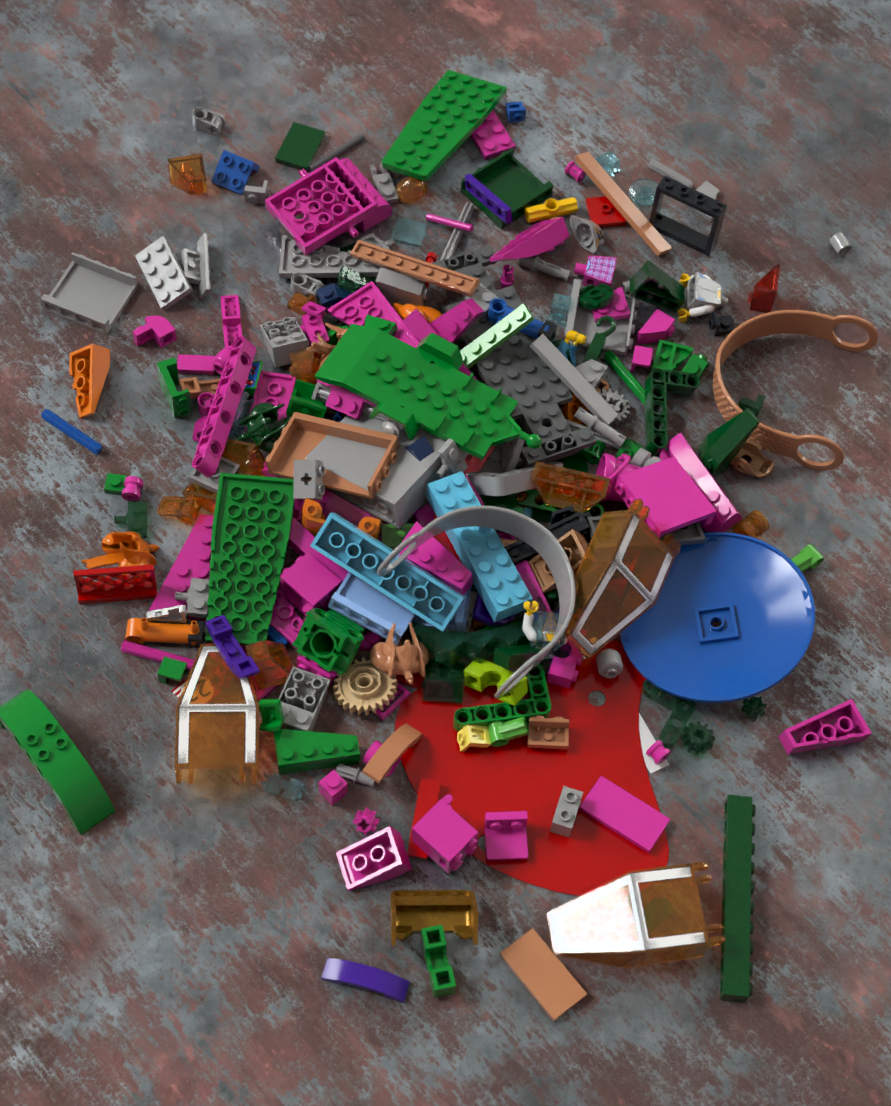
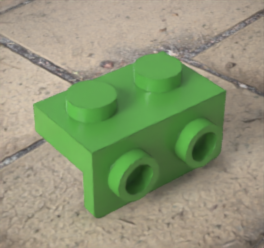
(394, 536)

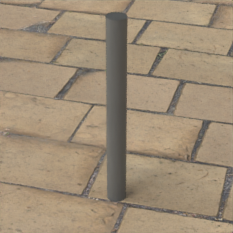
(337, 152)

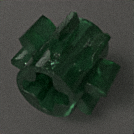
(753, 712)

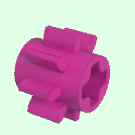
(366, 821)

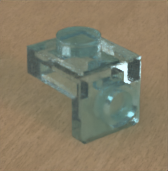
(559, 308)

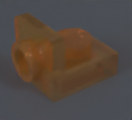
(298, 301)

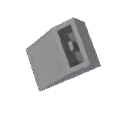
(283, 338)
(302, 699)

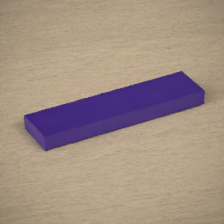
(487, 198)

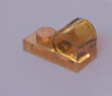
(183, 508)

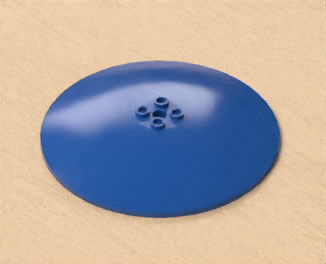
(763, 616)

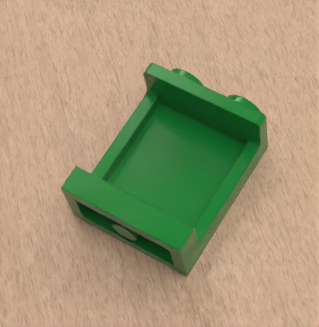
(168, 377)
(302, 403)

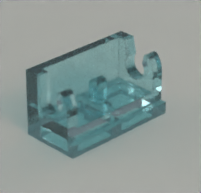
(240, 414)

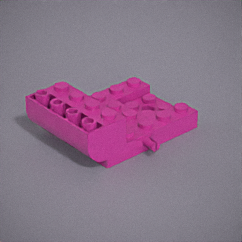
(332, 203)

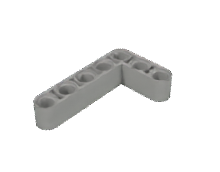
(504, 483)

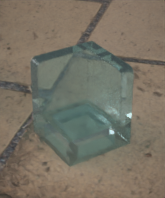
(609, 163)

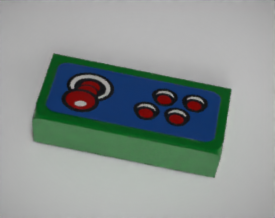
(253, 377)

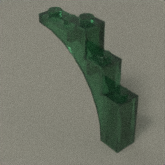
(477, 645)

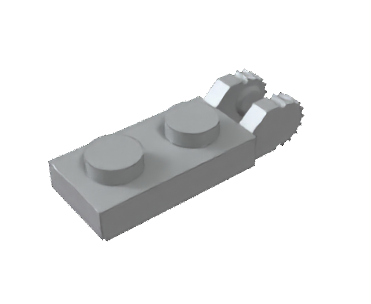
(384, 184)

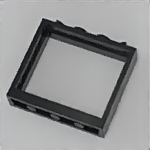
(683, 233)

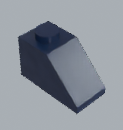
(331, 295)

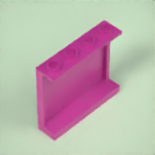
(668, 494)

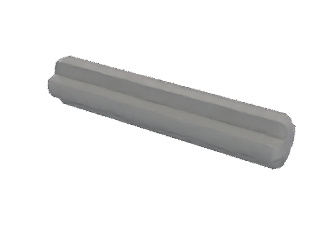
(666, 171)

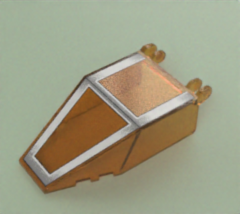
(618, 577)
(217, 719)
(636, 919)

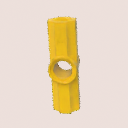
(551, 209)

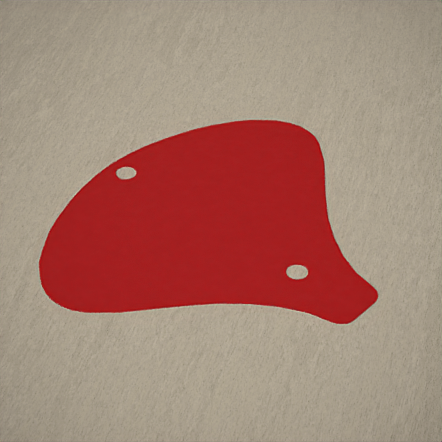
(521, 778)

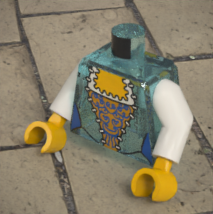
(540, 627)

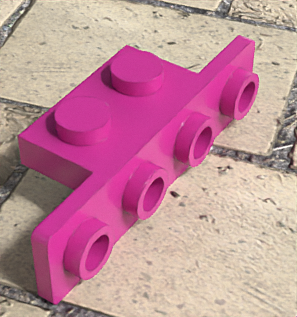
(345, 401)

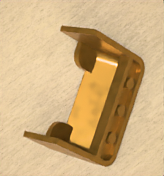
(427, 908)

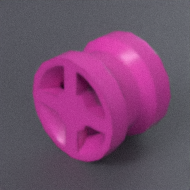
(658, 752)

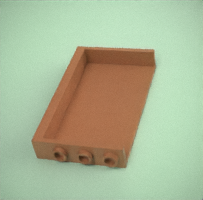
(307, 431)

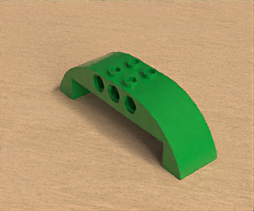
(56, 760)

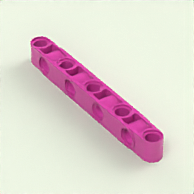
(224, 407)

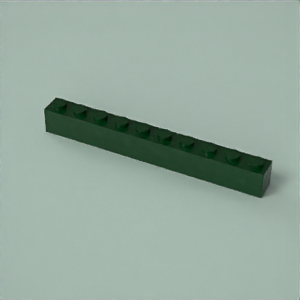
(736, 899)

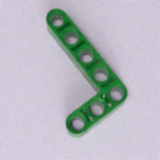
(529, 705)

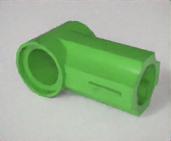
(808, 558)
(502, 732)

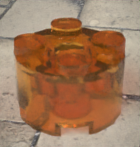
(305, 365)

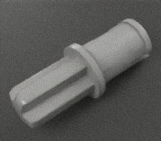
(354, 774)

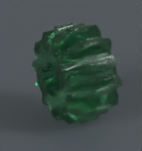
(692, 735)

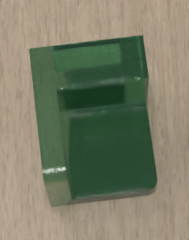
(754, 406)

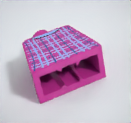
(597, 271)

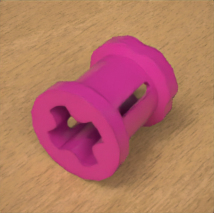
(571, 167)

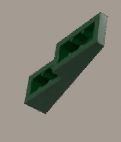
(515, 655)

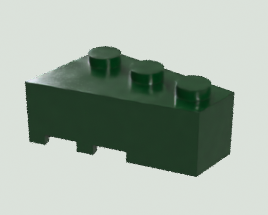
(657, 288)

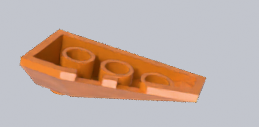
(89, 370)

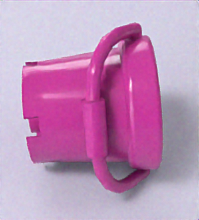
(611, 468)

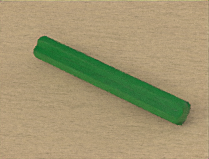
(626, 375)

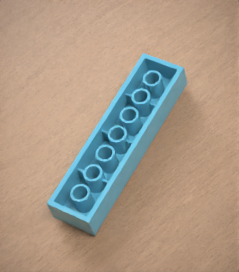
(480, 550)
(405, 584)

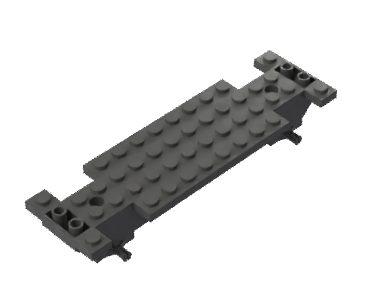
(520, 372)

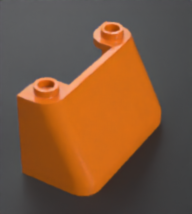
(314, 519)

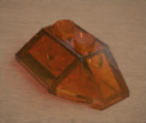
(569, 487)

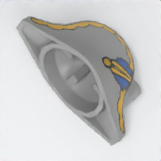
(587, 233)

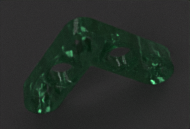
(677, 712)

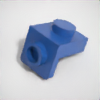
(515, 111)

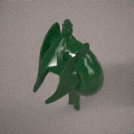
(263, 426)

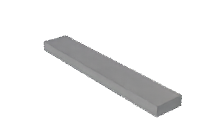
(573, 379)

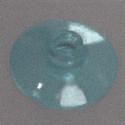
(643, 191)

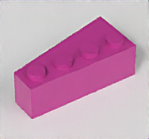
(828, 729)

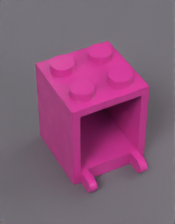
(308, 584)
(445, 836)

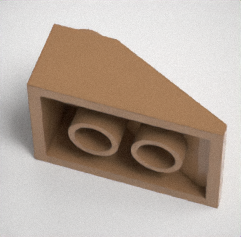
(575, 549)

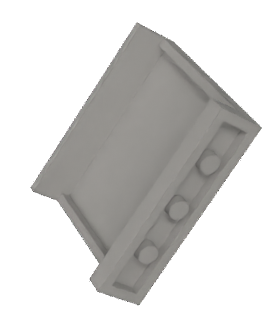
(90, 294)
(582, 321)

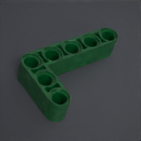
(660, 388)

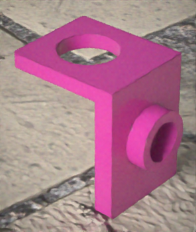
(314, 309)

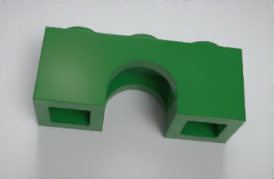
(437, 963)

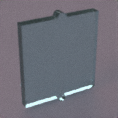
(409, 232)

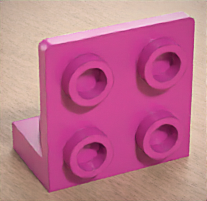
(506, 835)

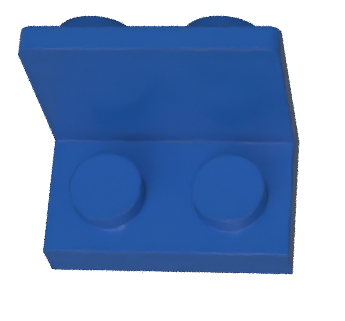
(233, 172)

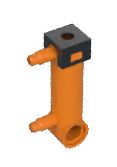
(142, 631)

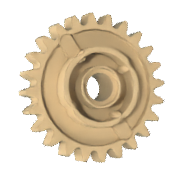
(377, 689)

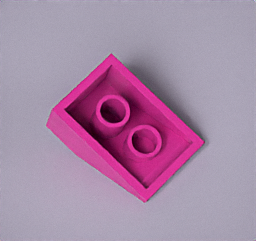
(374, 859)

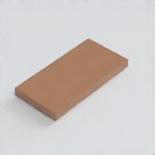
(543, 974)

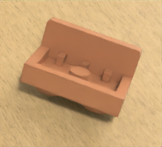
(548, 732)

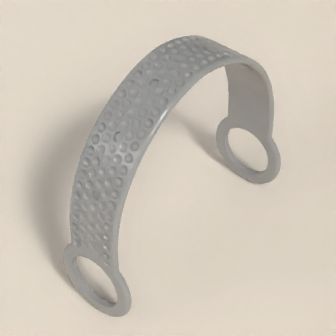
(526, 530)

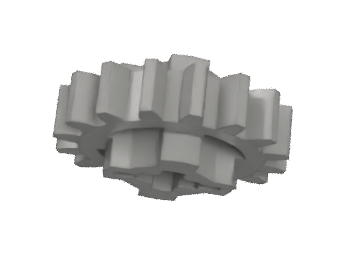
(617, 404)

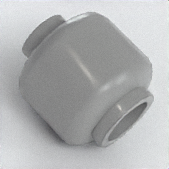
(609, 663)

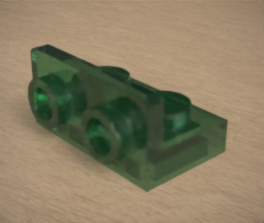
(352, 280)

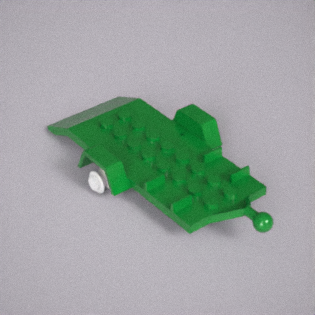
(423, 393)

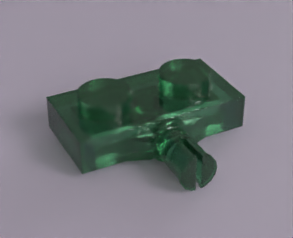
(135, 518)

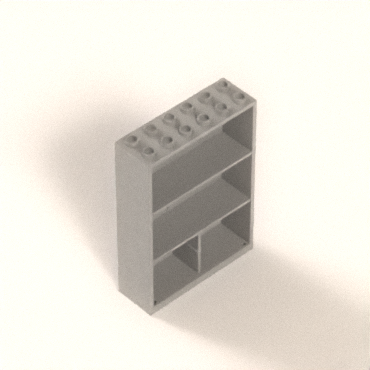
(407, 478)

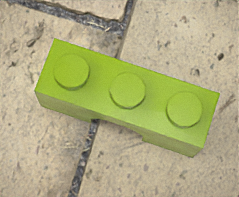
(486, 674)

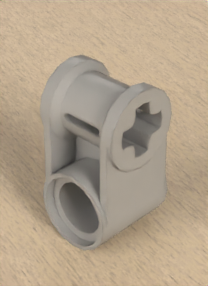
(206, 121)
(305, 285)

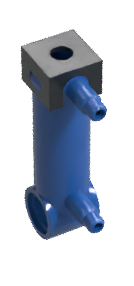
(498, 310)

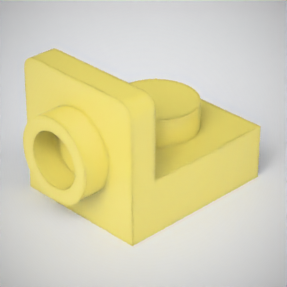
(473, 737)

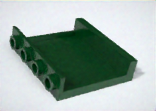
(511, 184)

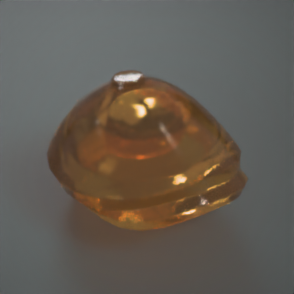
(411, 189)

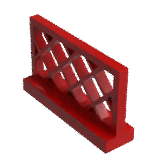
(120, 590)

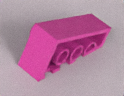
(457, 320)
(440, 563)

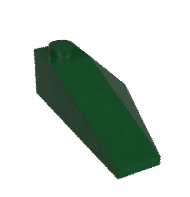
(726, 441)

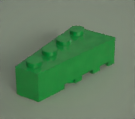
(313, 750)

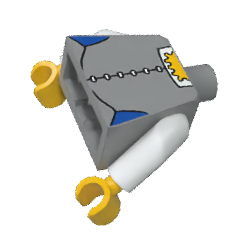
(702, 296)

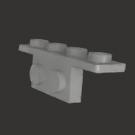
(196, 266)

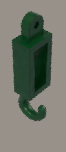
(599, 339)

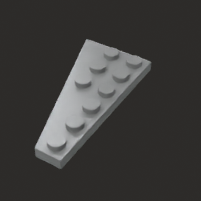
(320, 263)

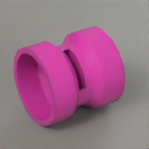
(204, 403)
(132, 488)

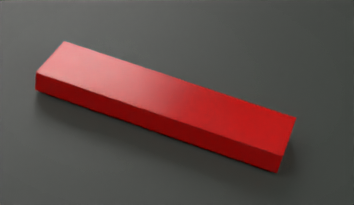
(426, 799)

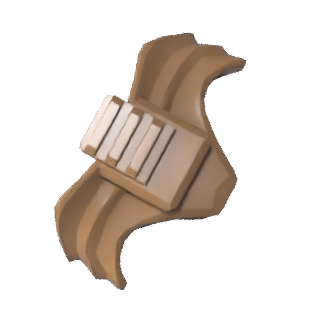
(760, 464)

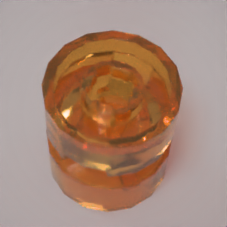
(753, 524)

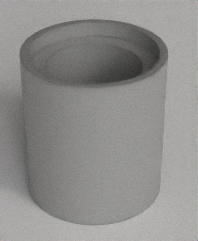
(840, 244)

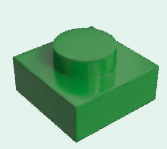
(114, 484)

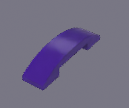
(229, 648)
(366, 977)

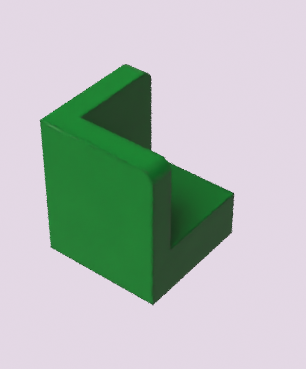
(171, 669)

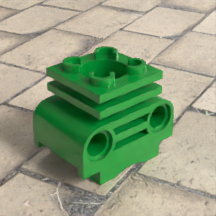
(316, 643)

